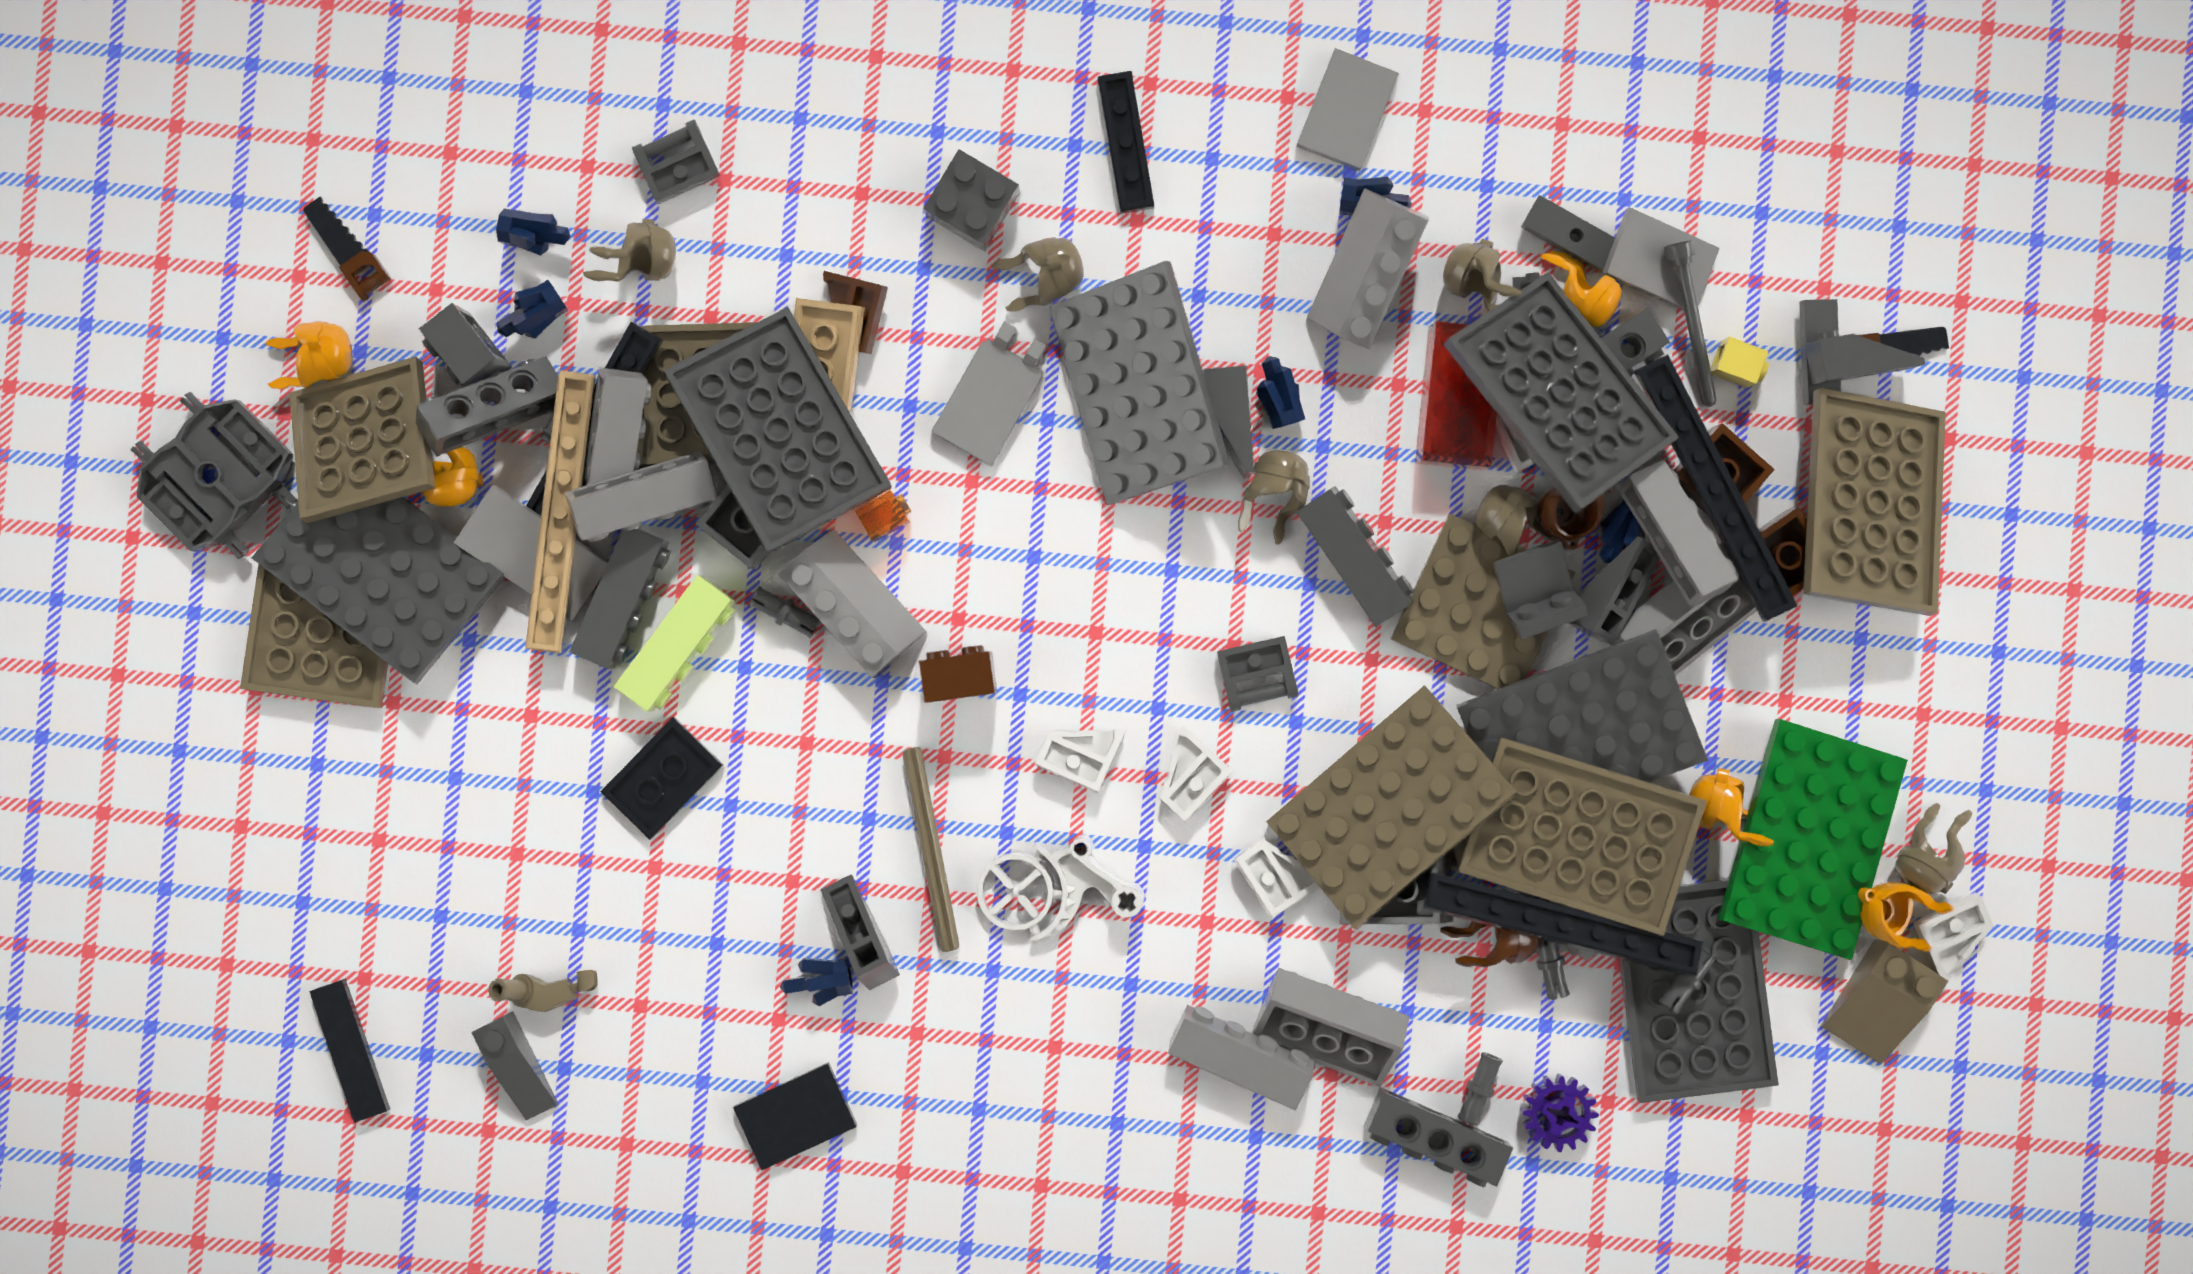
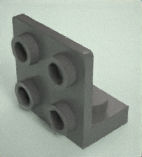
(1538, 590)

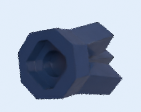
(1353, 190)
(530, 230)
(533, 311)
(1280, 394)
(1618, 531)
(829, 976)

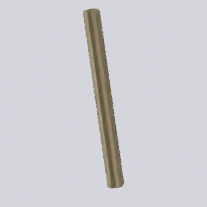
(931, 849)

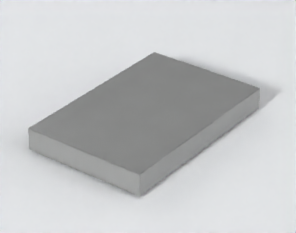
(1347, 109)
(1641, 261)

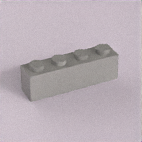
(616, 425)
(641, 496)
(1678, 533)
(1241, 1056)

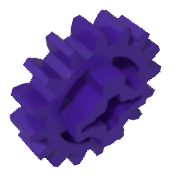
(1556, 1125)

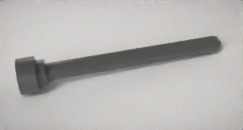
(1680, 256)

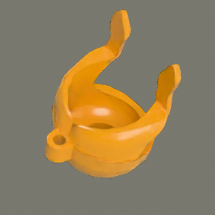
(1594, 302)
(322, 355)
(455, 481)
(1725, 804)
(1889, 910)

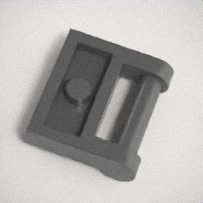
(680, 171)
(1253, 662)

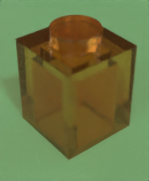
(884, 515)

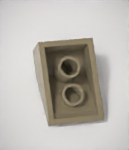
(1883, 1001)

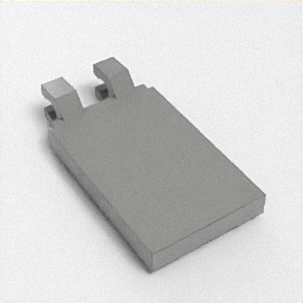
(991, 396)

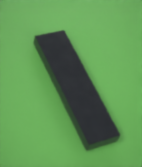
(1126, 142)
(349, 1050)

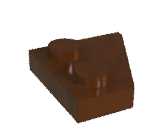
(859, 293)

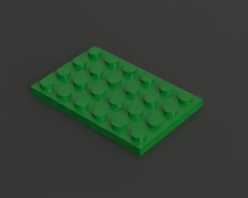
(1829, 820)

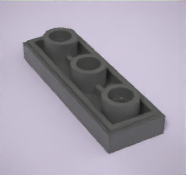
(1554, 226)
(1815, 318)

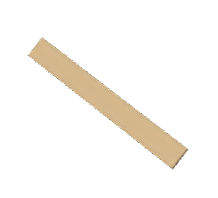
(557, 527)

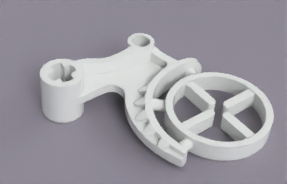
(1076, 872)

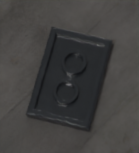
(662, 778)
(795, 1116)

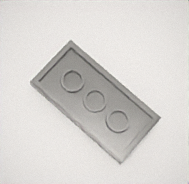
(508, 537)

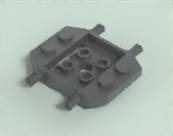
(236, 490)

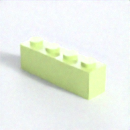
(675, 643)

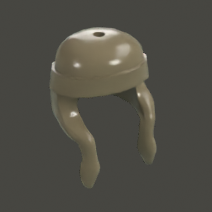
(644, 249)
(1478, 270)
(1059, 271)
(1275, 474)
(1505, 513)
(1923, 866)

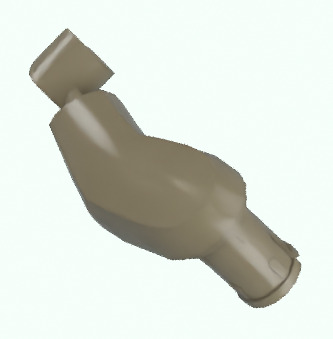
(538, 995)

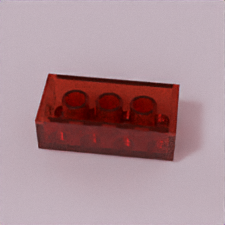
(1454, 415)

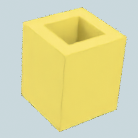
(1739, 362)

